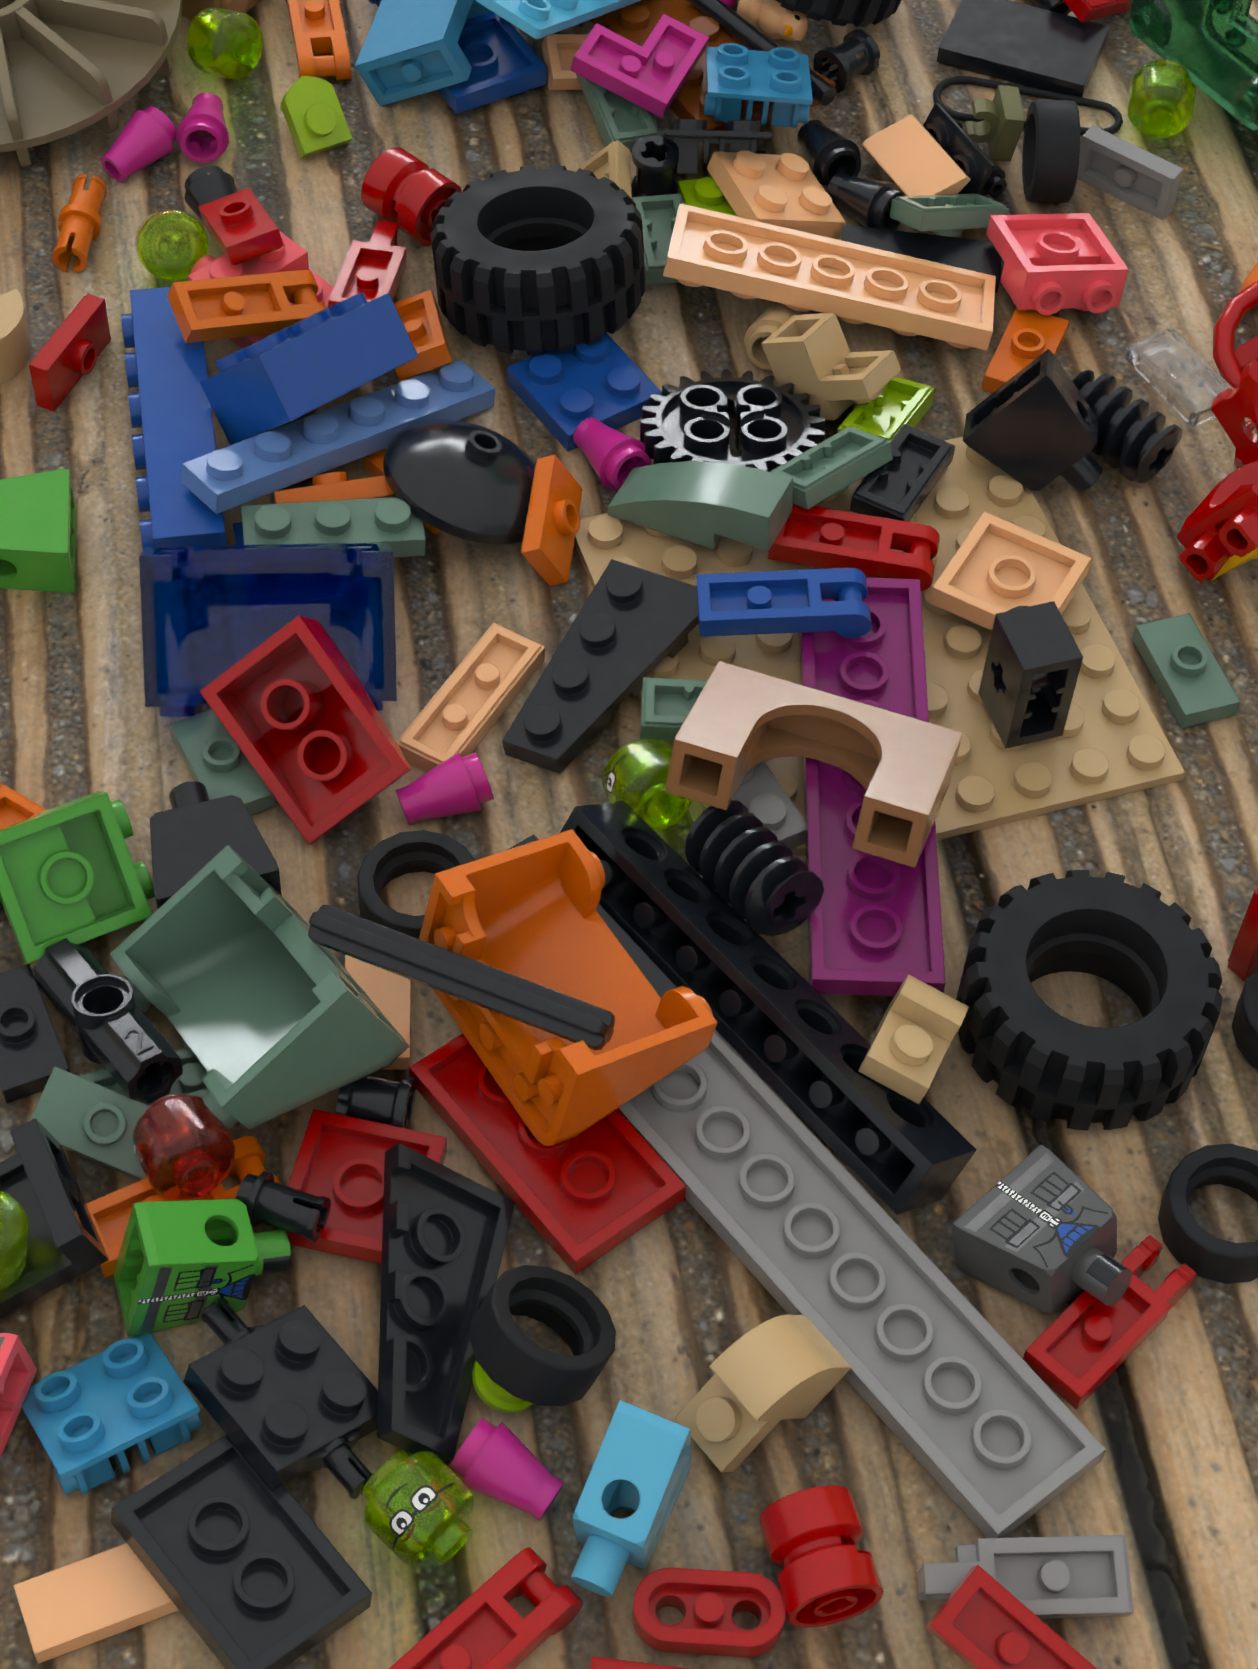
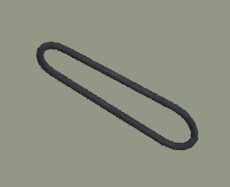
(1027, 91)

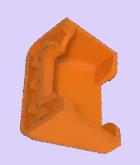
(539, 920)

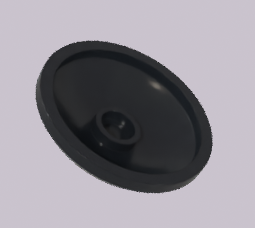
(462, 479)

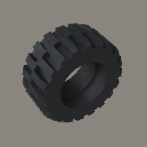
(538, 259)
(1100, 931)

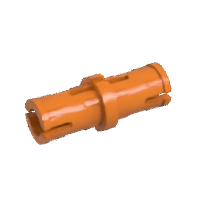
(79, 223)

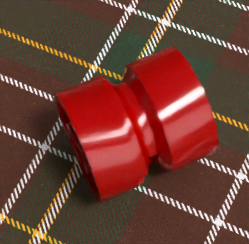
(406, 192)
(816, 1542)

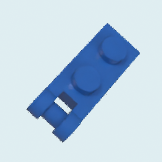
(783, 602)

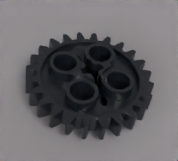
(694, 422)

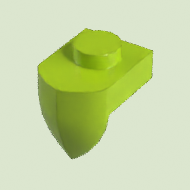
(314, 116)

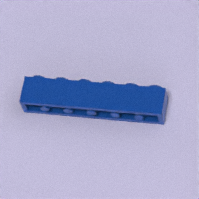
(173, 420)

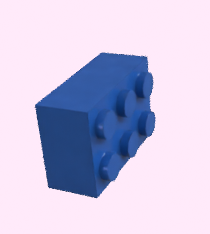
(307, 365)

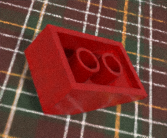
(307, 727)

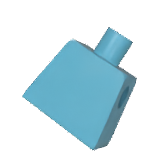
(638, 1471)

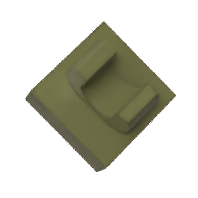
(1002, 122)

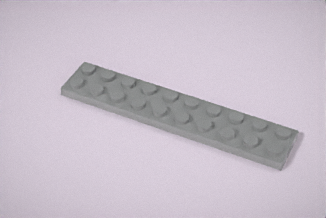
(836, 1256)

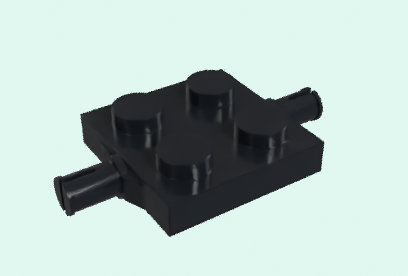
(286, 1396)

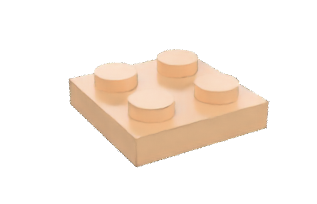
(776, 191)
(1006, 569)

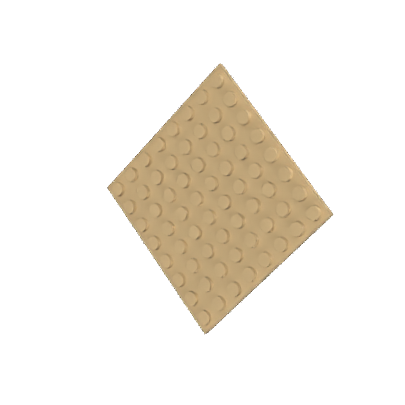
(1110, 731)

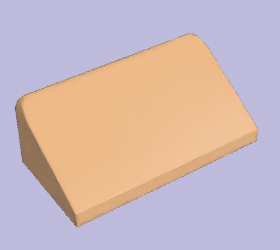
(915, 159)

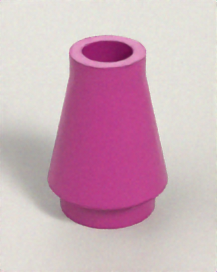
(203, 129)
(142, 142)
(609, 451)
(446, 790)
(505, 1469)

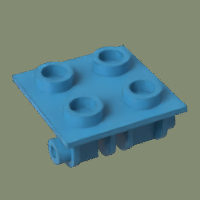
(761, 76)
(108, 1407)

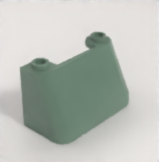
(254, 995)

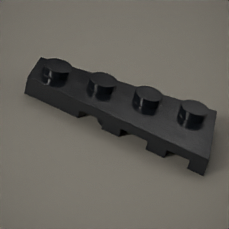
(612, 644)
(437, 1267)

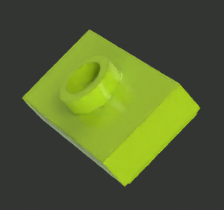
(898, 405)

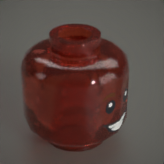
(179, 1145)

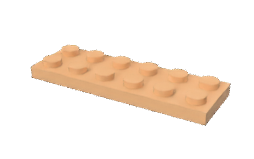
(831, 277)

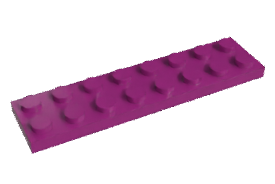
(874, 913)

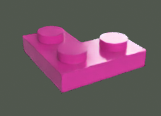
(645, 73)

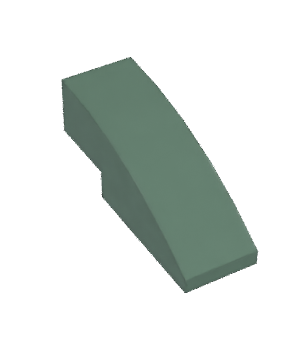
(706, 502)

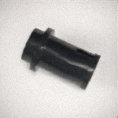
(283, 1206)

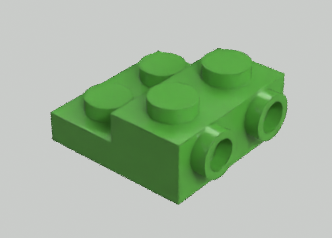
(71, 875)

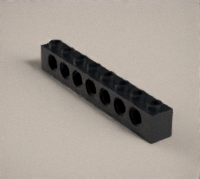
(769, 1012)

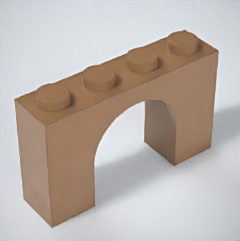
(758, 717)

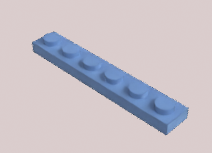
(333, 436)

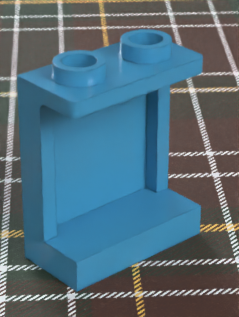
(415, 47)

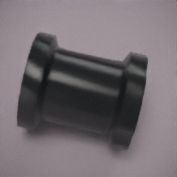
(845, 58)
(655, 163)
(378, 1100)

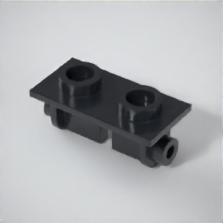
(949, 133)

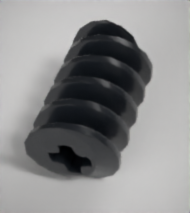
(1124, 432)
(752, 869)

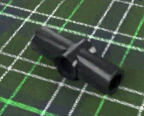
(108, 1021)

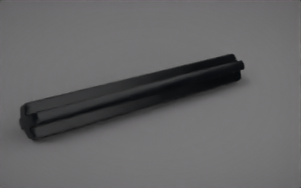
(462, 977)

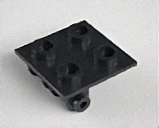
(690, 132)

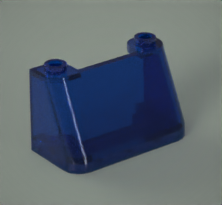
(222, 601)

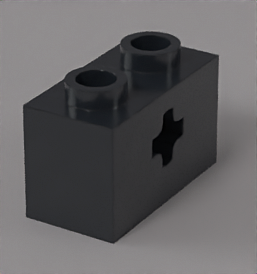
(1030, 674)

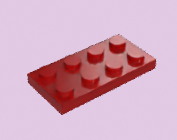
(575, 1193)

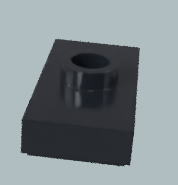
(906, 481)
(26, 1036)

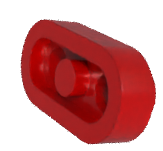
(708, 1604)

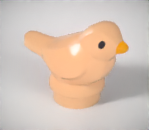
(773, 19)

